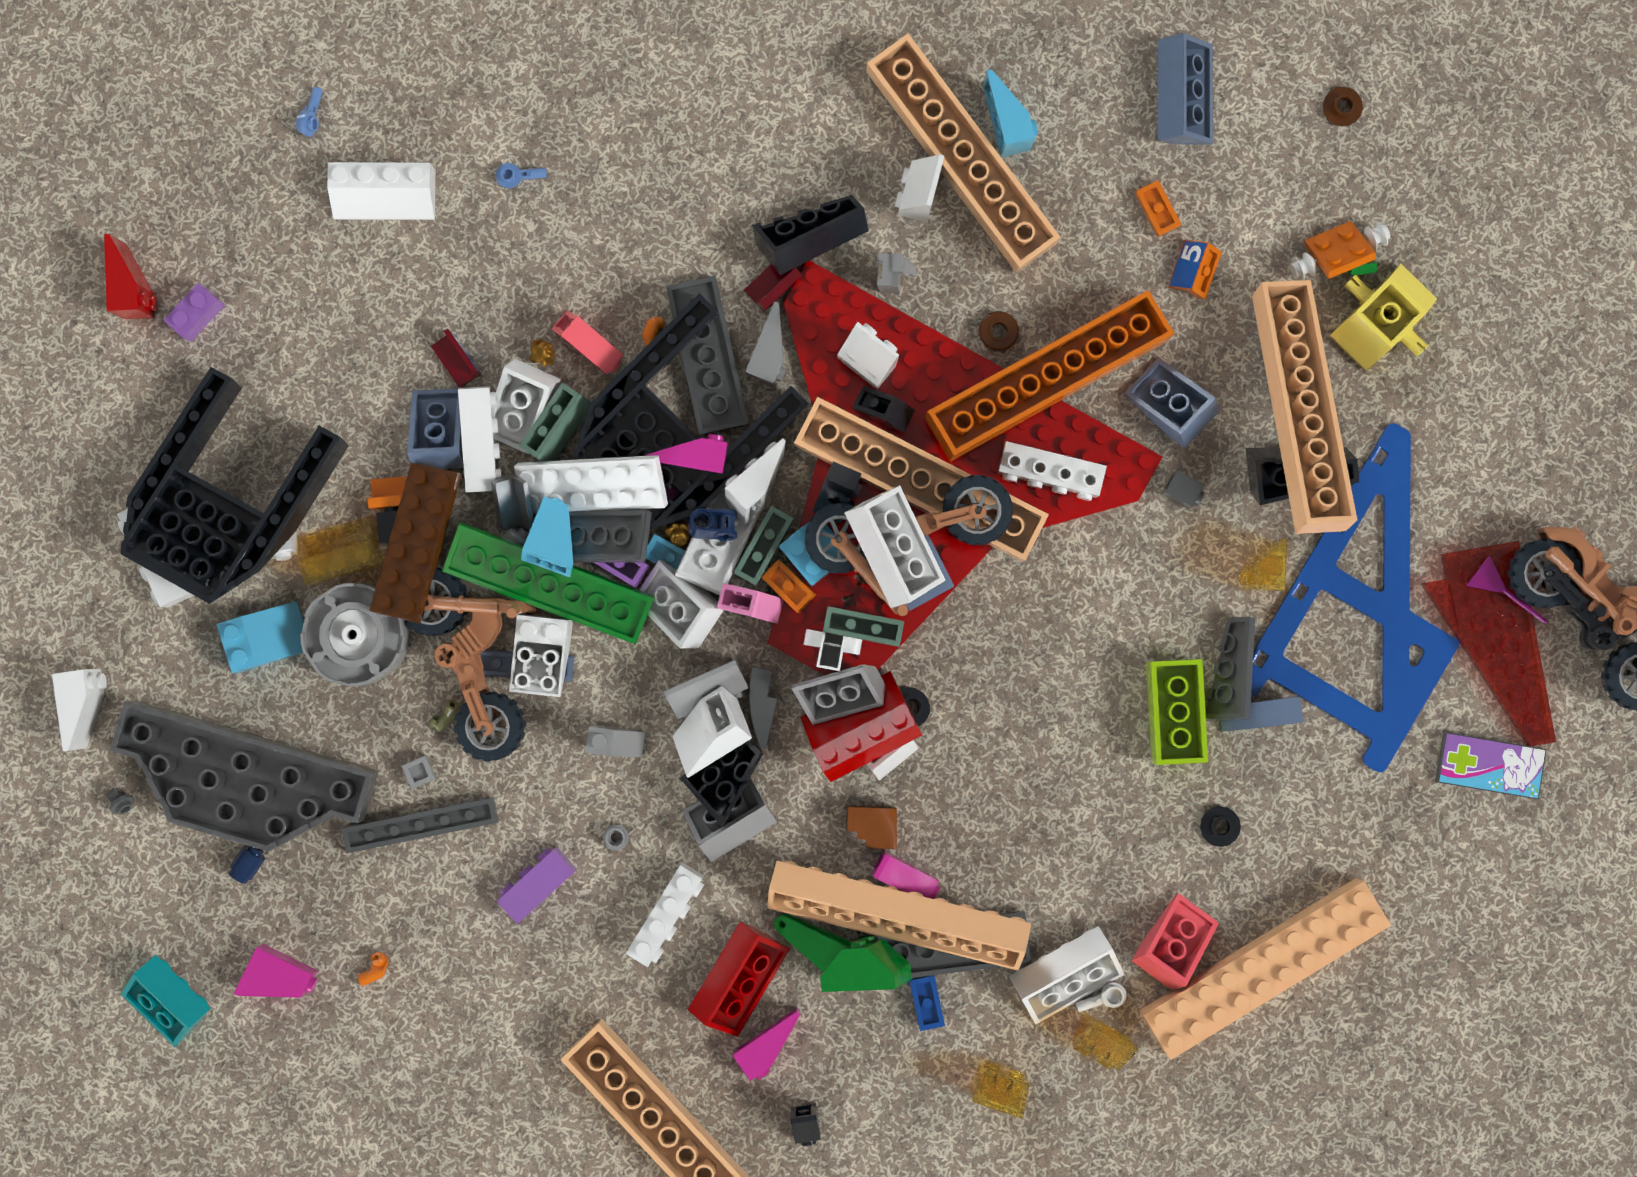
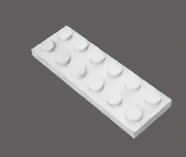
(596, 483)

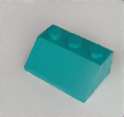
(165, 1000)

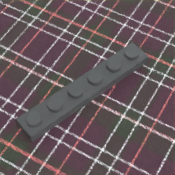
(420, 825)

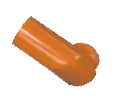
(652, 328)
(376, 971)

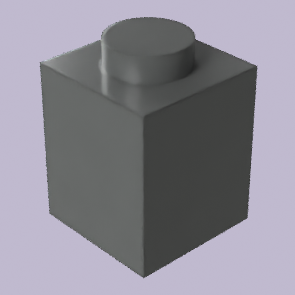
(1184, 490)

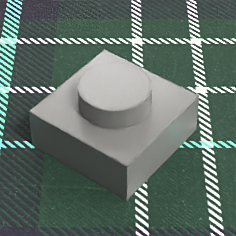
(419, 772)

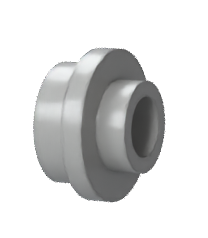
(607, 837)

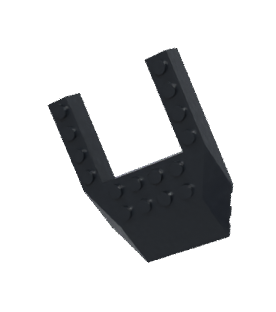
(634, 421)
(200, 532)

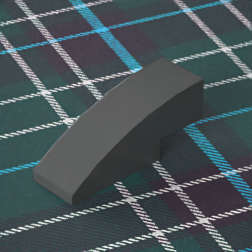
(761, 704)

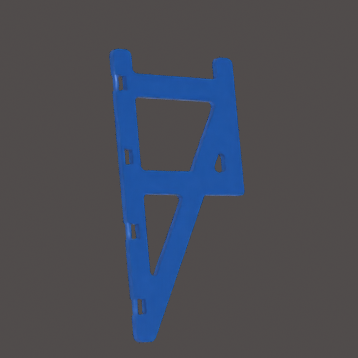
(1403, 686)

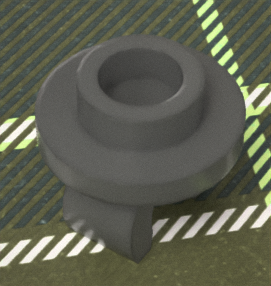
(120, 802)

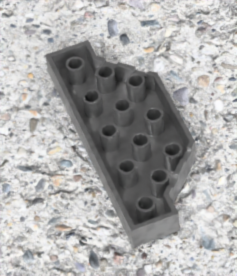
(236, 780)

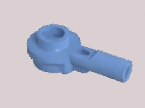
(306, 120)
(510, 176)

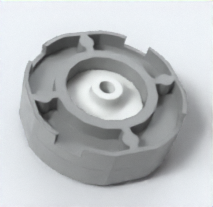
(330, 639)

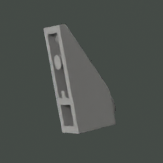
(768, 354)

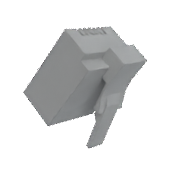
(890, 271)

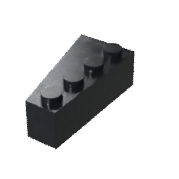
(810, 233)
(1268, 477)

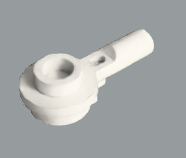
(1111, 995)

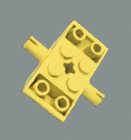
(1366, 331)

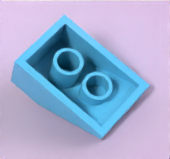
(1010, 119)
(262, 637)

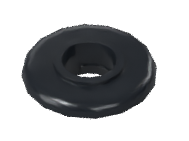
(921, 701)
(1209, 820)

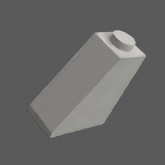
(614, 741)

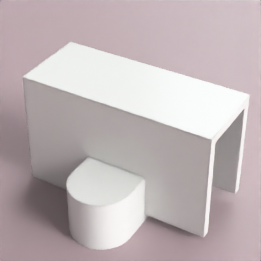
(831, 648)

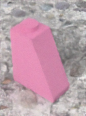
(750, 603)

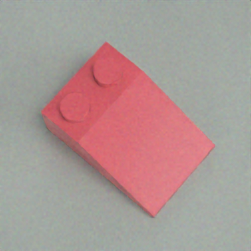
(1176, 943)

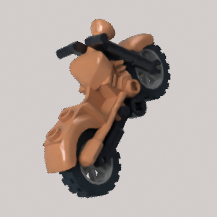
(1586, 596)

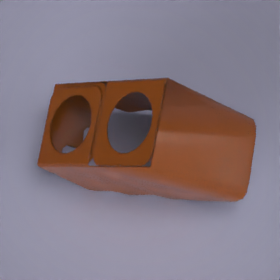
(874, 825)

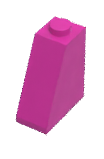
(904, 875)
(275, 975)

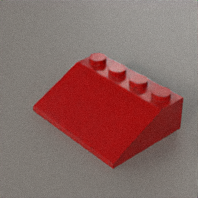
(864, 736)

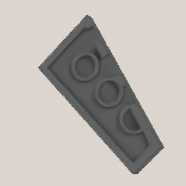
(1233, 673)

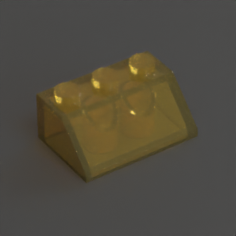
(339, 551)

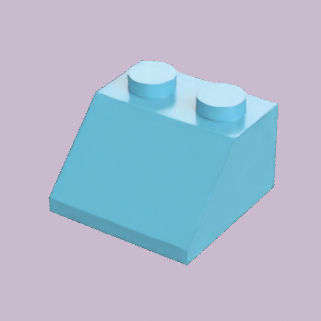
(796, 552)

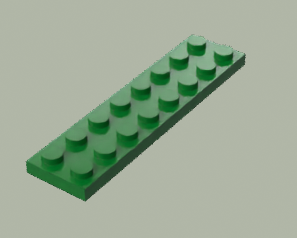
(580, 598)

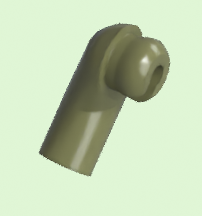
(447, 718)

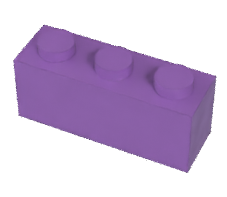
(535, 884)

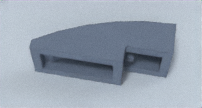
(1267, 714)

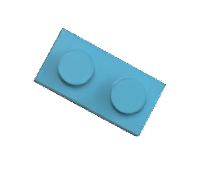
(663, 550)

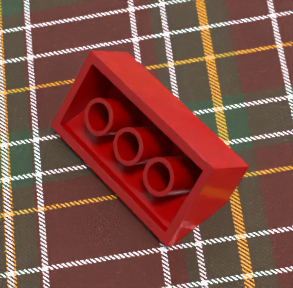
(738, 979)

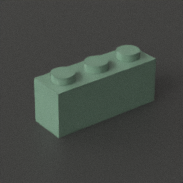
(556, 424)
(763, 546)
(863, 626)

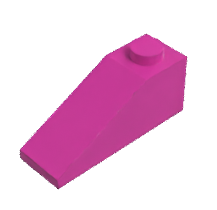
(698, 454)
(760, 1052)

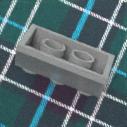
(841, 693)
(687, 695)
(746, 820)

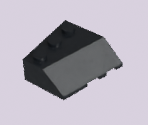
(723, 780)

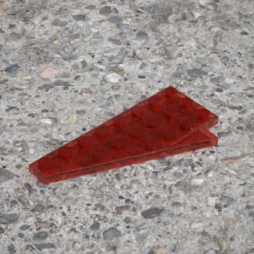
(1496, 637)

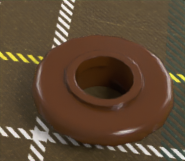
(1340, 118)
(1004, 319)

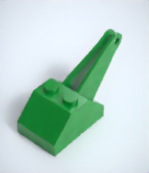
(846, 963)

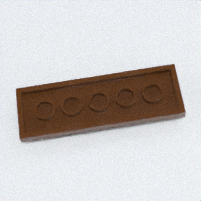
(415, 543)

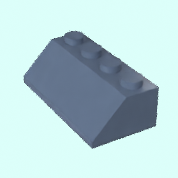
(1185, 90)

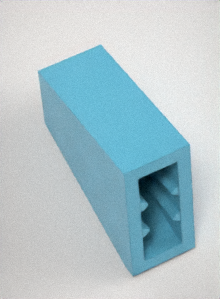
(550, 538)

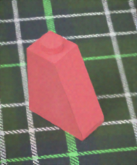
(588, 342)

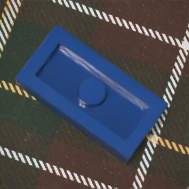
(927, 1002)

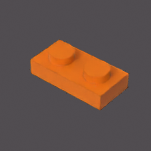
(1158, 208)
(788, 586)

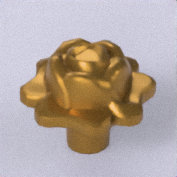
(542, 352)
(678, 534)

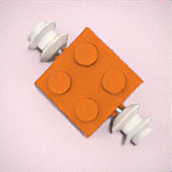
(1340, 250)

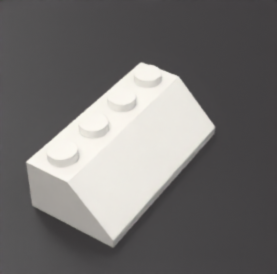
(381, 191)
(895, 547)
(1067, 975)

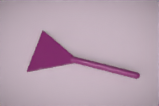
(1489, 579)

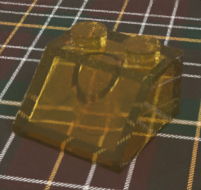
(1266, 569)
(1103, 1042)
(999, 1088)

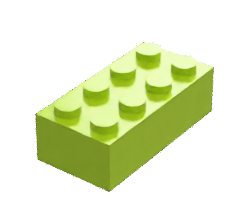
(1177, 712)

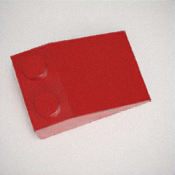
(126, 286)

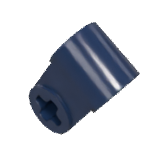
(719, 524)

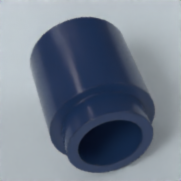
(246, 864)

